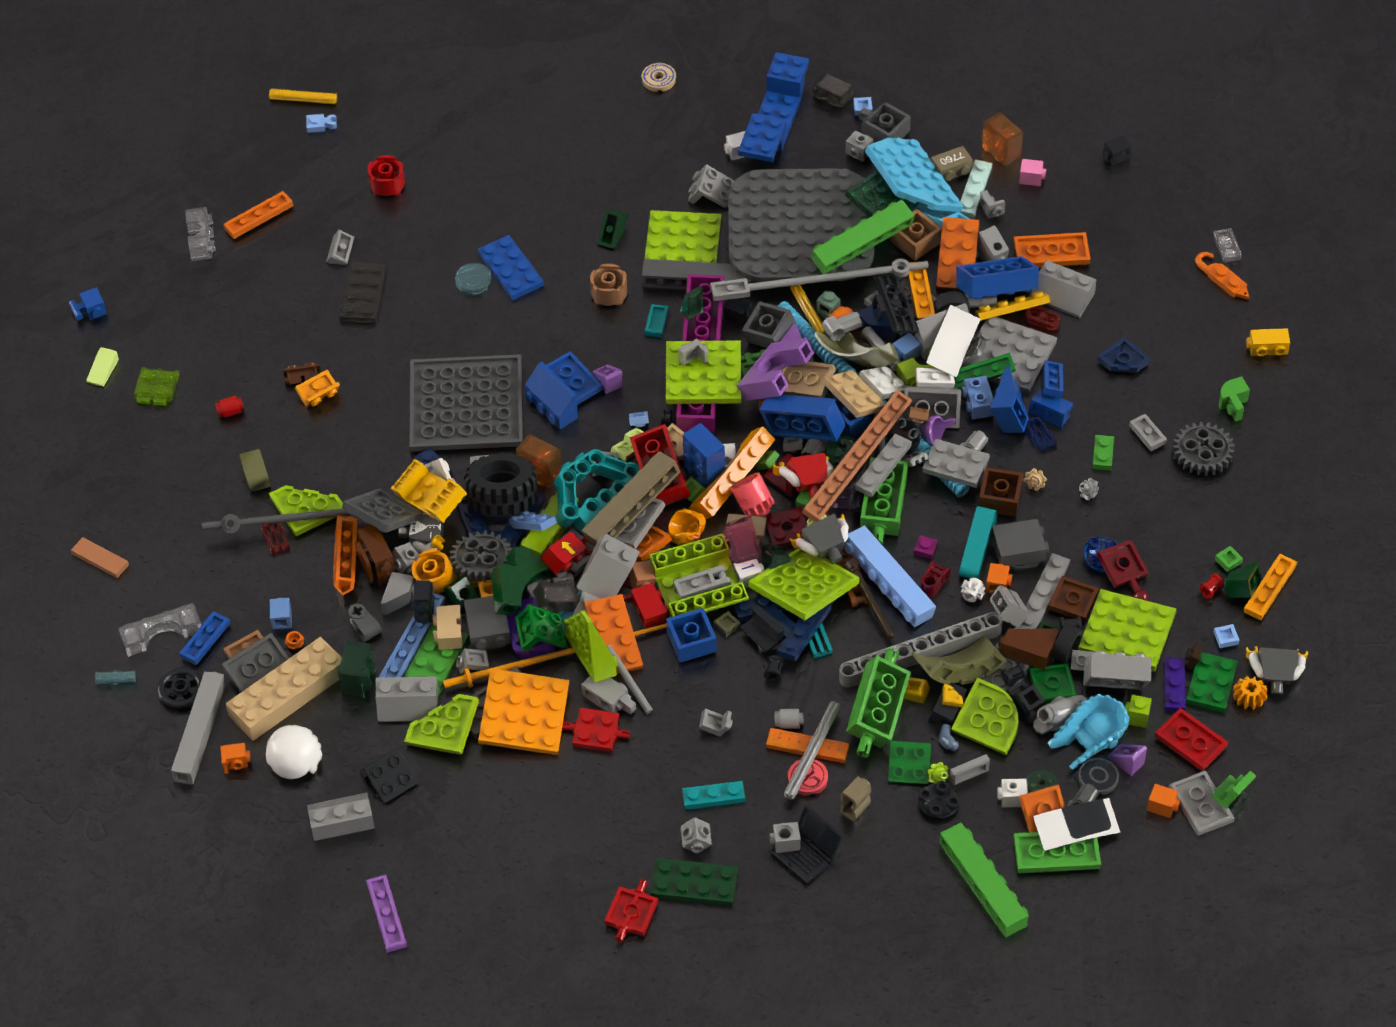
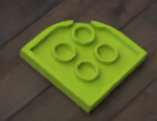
(988, 717)

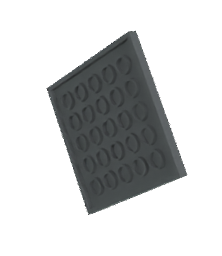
(466, 402)

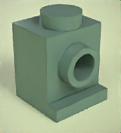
(827, 300)

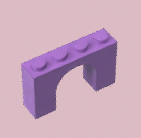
(765, 376)

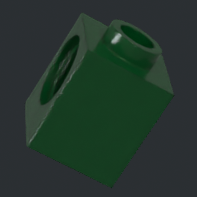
(454, 588)

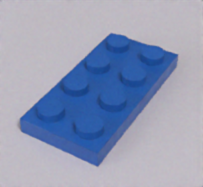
(510, 267)

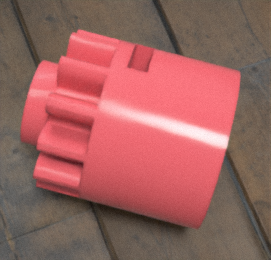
(753, 495)

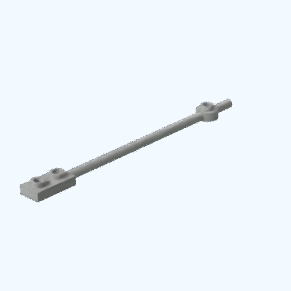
(740, 288)

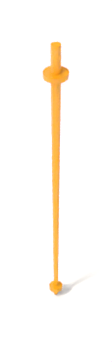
(469, 677)

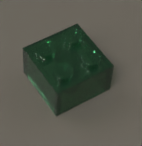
(356, 669)

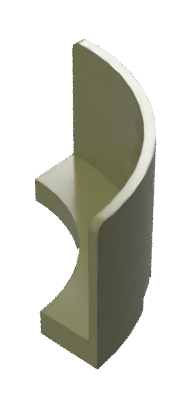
(852, 351)
(965, 665)

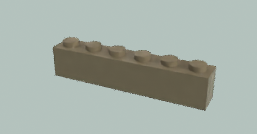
(632, 498)

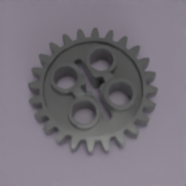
(1203, 448)
(479, 555)

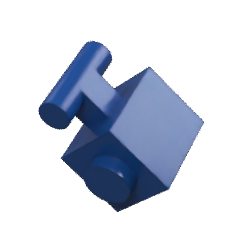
(90, 303)

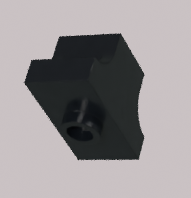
(1026, 699)

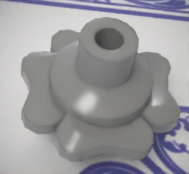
(1088, 489)

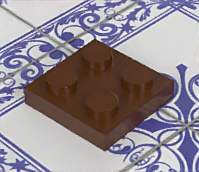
(1073, 598)

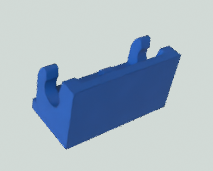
(1050, 409)

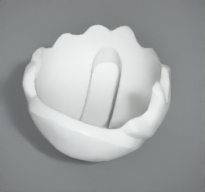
(293, 751)

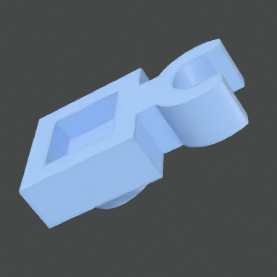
(318, 122)

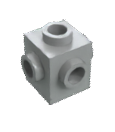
(857, 144)
(404, 557)
(696, 835)

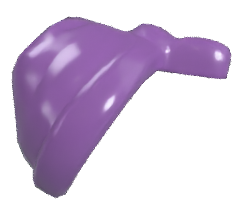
(935, 428)

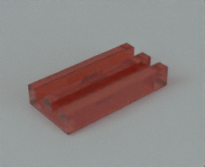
(278, 546)

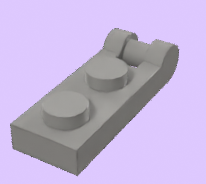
(701, 582)

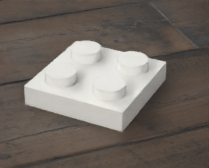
(882, 381)

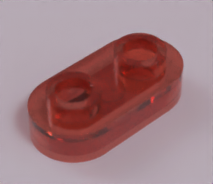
(1043, 317)

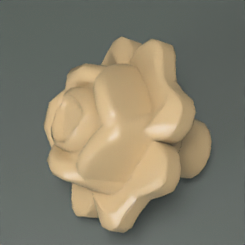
(1035, 479)

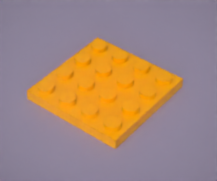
(523, 711)

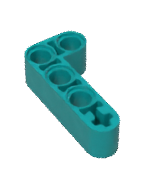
(977, 542)

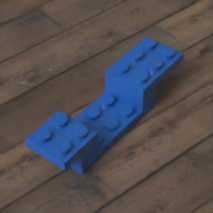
(772, 124)

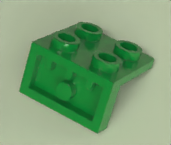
(539, 625)
(909, 762)

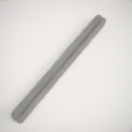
(812, 750)

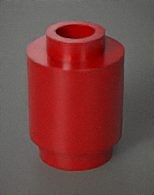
(229, 406)

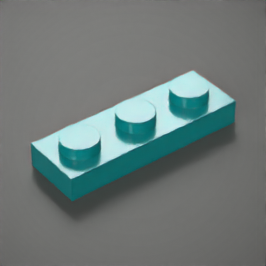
(713, 795)

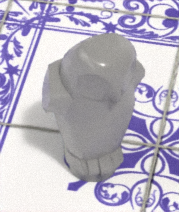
(1054, 714)

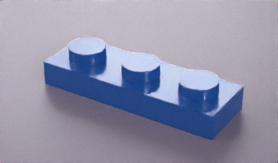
(1053, 379)
(204, 638)

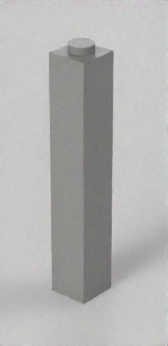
(198, 728)

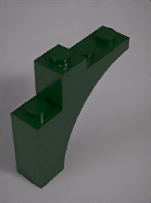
(511, 579)

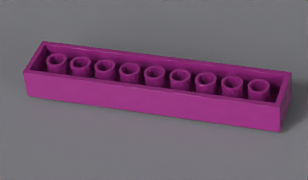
(703, 327)

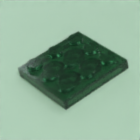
(874, 195)

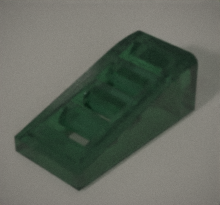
(693, 303)

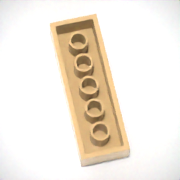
(285, 689)

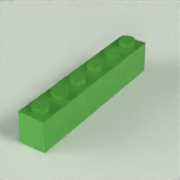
(862, 236)
(984, 879)

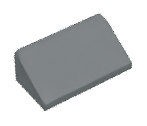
(340, 248)

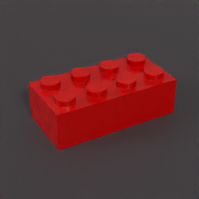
(647, 446)

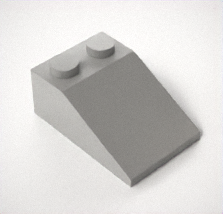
(607, 567)

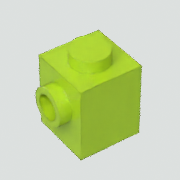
(1138, 710)

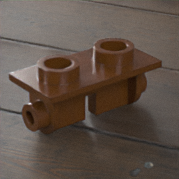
(295, 373)

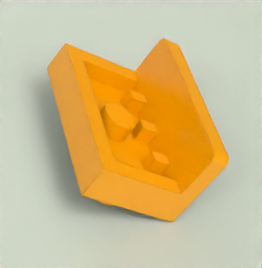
(317, 388)

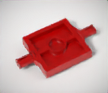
(596, 730)
(631, 911)

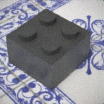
(767, 324)

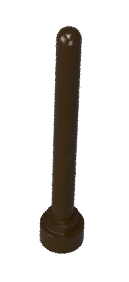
(854, 567)

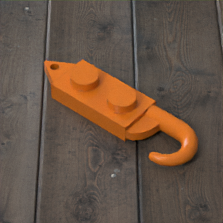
(1223, 277)

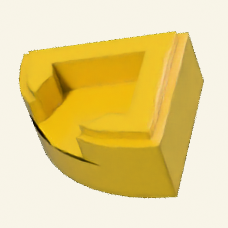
(951, 697)

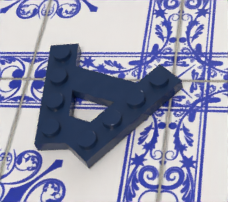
(475, 521)
(796, 634)

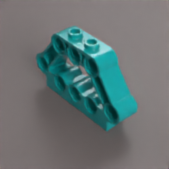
(566, 491)

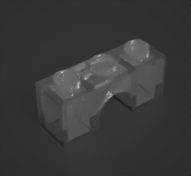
(199, 223)

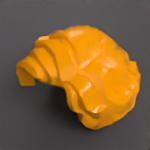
(686, 526)

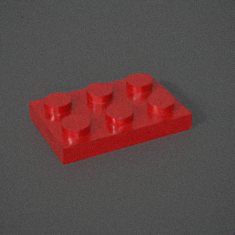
(1191, 739)

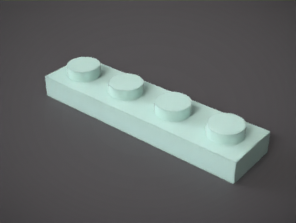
(975, 184)

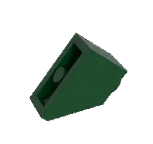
(612, 227)
(1243, 581)

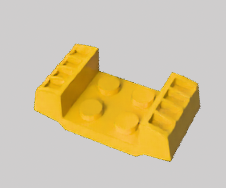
(428, 491)

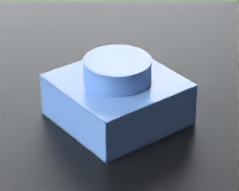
(860, 103)
(638, 419)
(1226, 636)

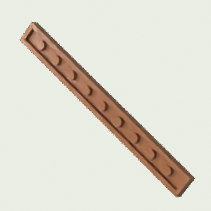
(856, 456)

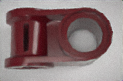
(934, 579)

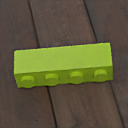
(541, 540)

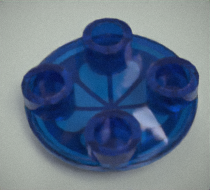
(1092, 547)

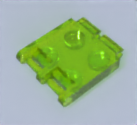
(156, 386)

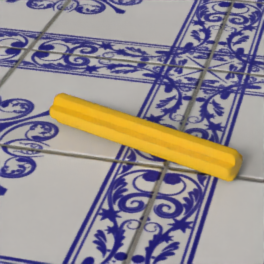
(303, 96)
(807, 308)

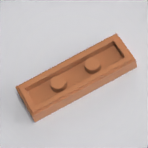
(99, 557)

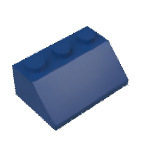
(551, 396)

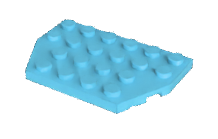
(912, 174)

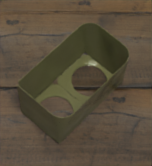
(254, 470)

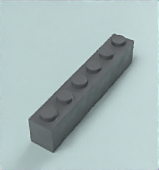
(674, 274)

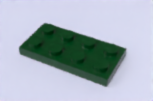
(694, 881)

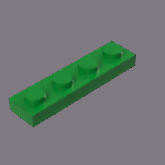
(991, 368)

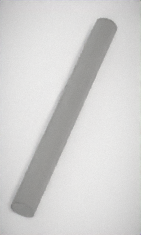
(631, 683)

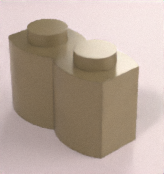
(855, 798)

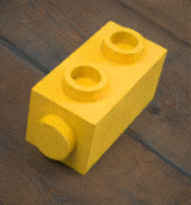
(1268, 342)

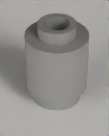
(789, 719)

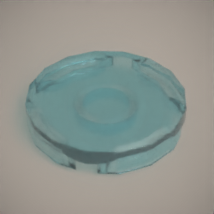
(473, 278)

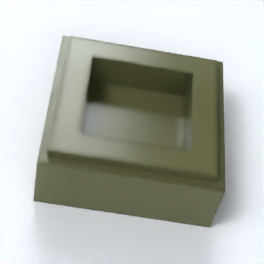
(726, 624)

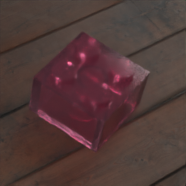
(742, 540)

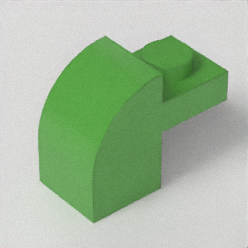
(1233, 395)

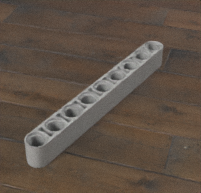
(967, 633)

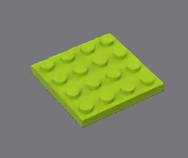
(683, 236)
(704, 382)
(804, 583)
(1127, 626)

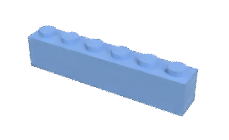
(889, 576)

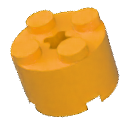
(435, 567)

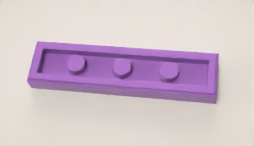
(386, 913)

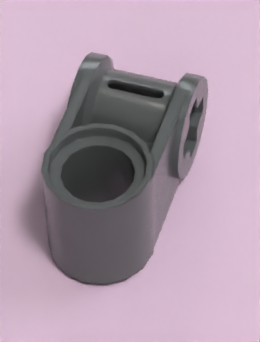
(363, 622)

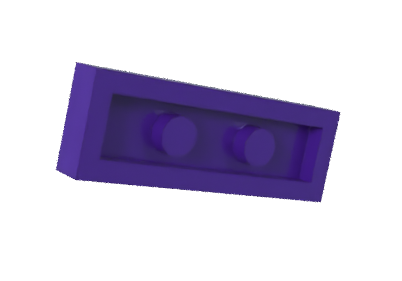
(1174, 684)

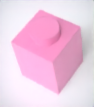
(1032, 172)

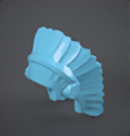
(1094, 725)

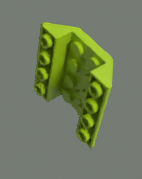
(691, 559)

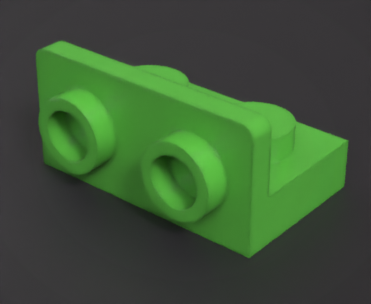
(1232, 788)

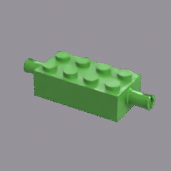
(884, 509)
(878, 702)

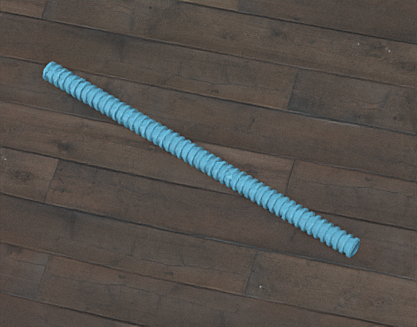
(841, 365)

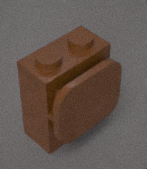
(374, 555)

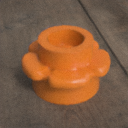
(294, 636)

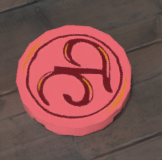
(815, 779)

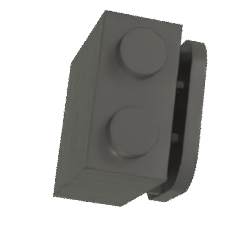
(1020, 544)
(486, 627)

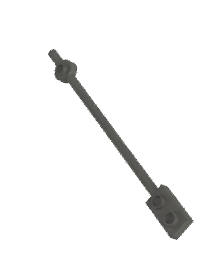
(271, 519)

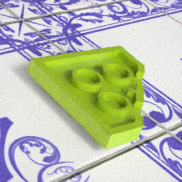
(297, 501)
(445, 726)

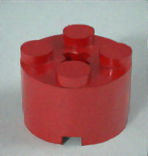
(386, 176)

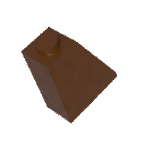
(1029, 646)

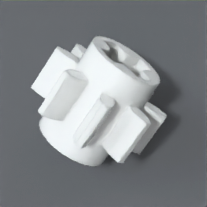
(972, 589)

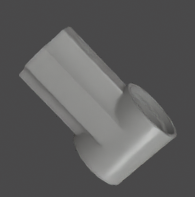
(838, 327)
(976, 441)

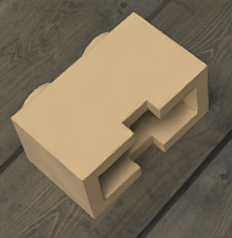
(448, 627)

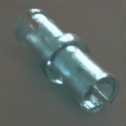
(115, 677)

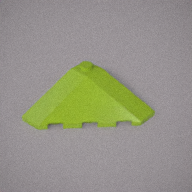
(590, 647)

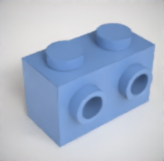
(978, 397)

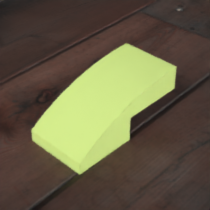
(624, 448)

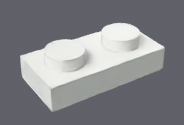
(933, 378)

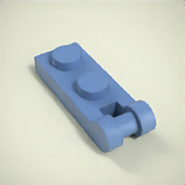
(532, 521)

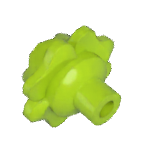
(937, 773)

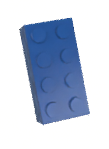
(997, 277)
(802, 417)

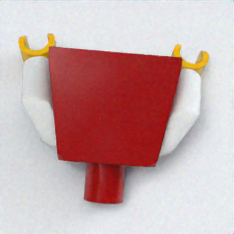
(806, 472)

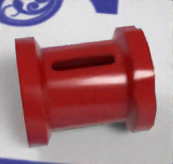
(1211, 586)

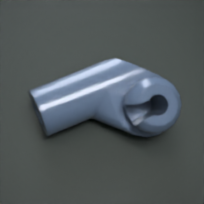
(946, 739)

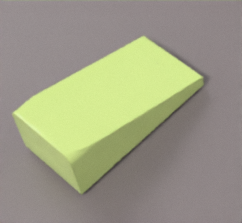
(102, 367)

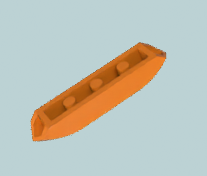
(345, 554)

